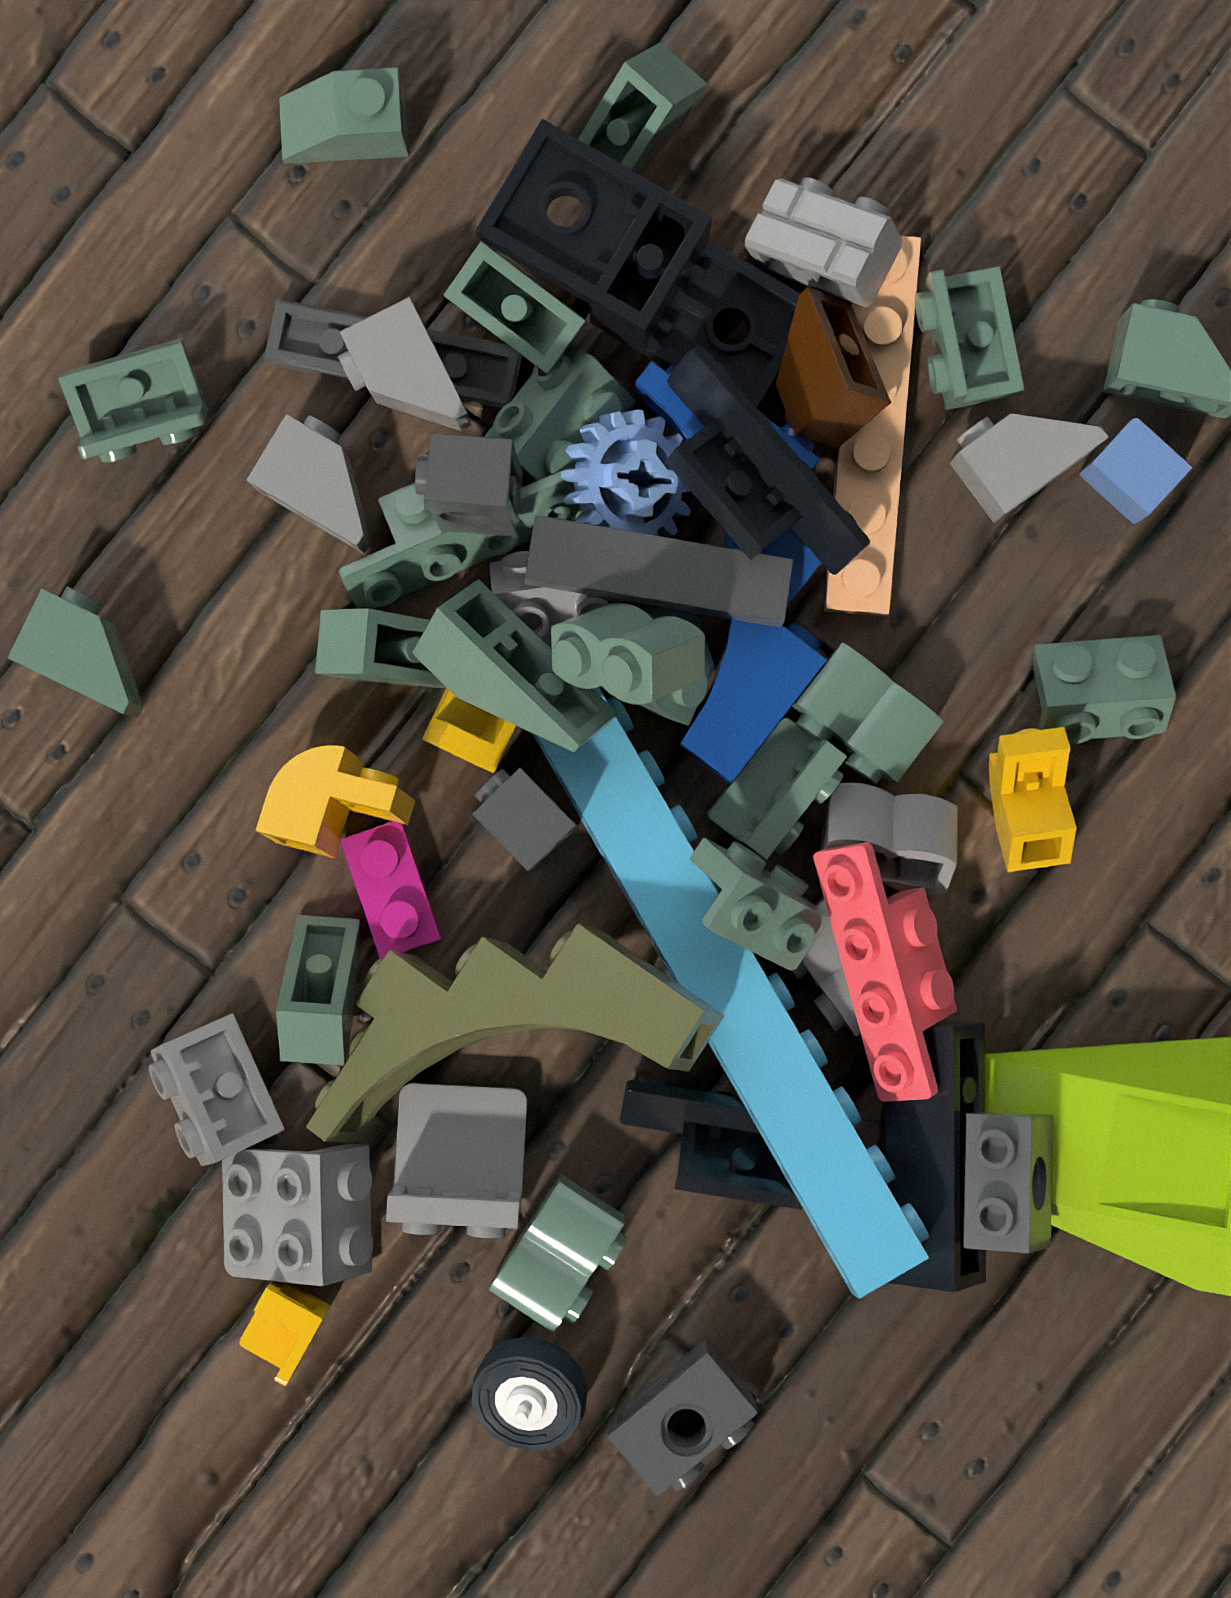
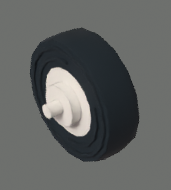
(529, 1394)

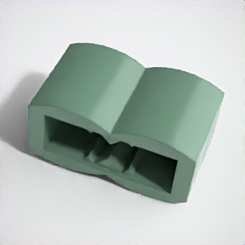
(628, 653)
(866, 716)
(559, 1253)

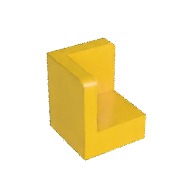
(468, 732)
(284, 1326)

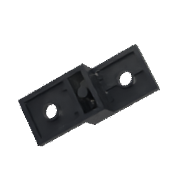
(638, 260)

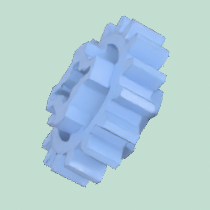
(636, 455)

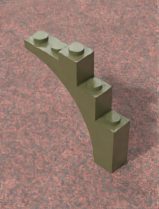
(498, 991)

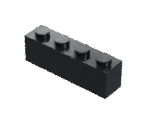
(929, 1156)

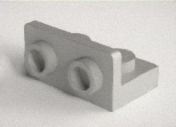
(214, 1091)

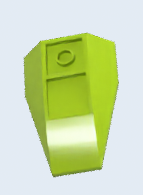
(1135, 1147)

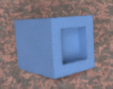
(1135, 471)

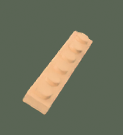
(872, 458)

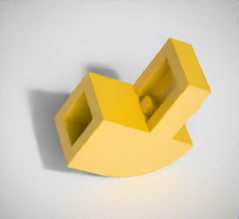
(316, 792)
(1031, 798)

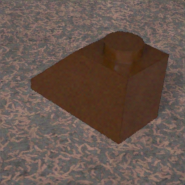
(828, 372)

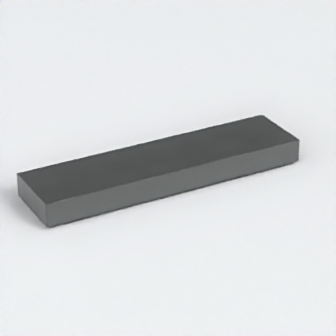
(310, 342)
(658, 571)

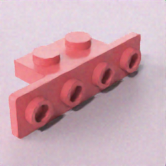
(889, 967)

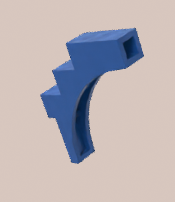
(761, 664)

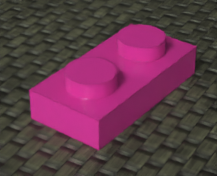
(391, 888)

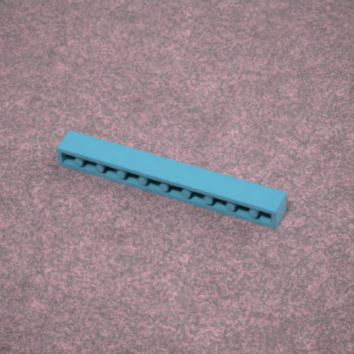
(756, 1041)

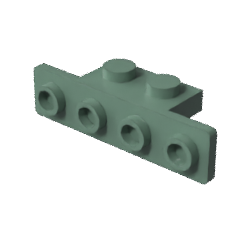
(432, 555)

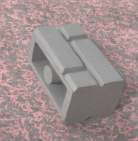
(824, 240)

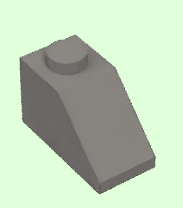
(402, 366)
(1019, 457)
(313, 479)

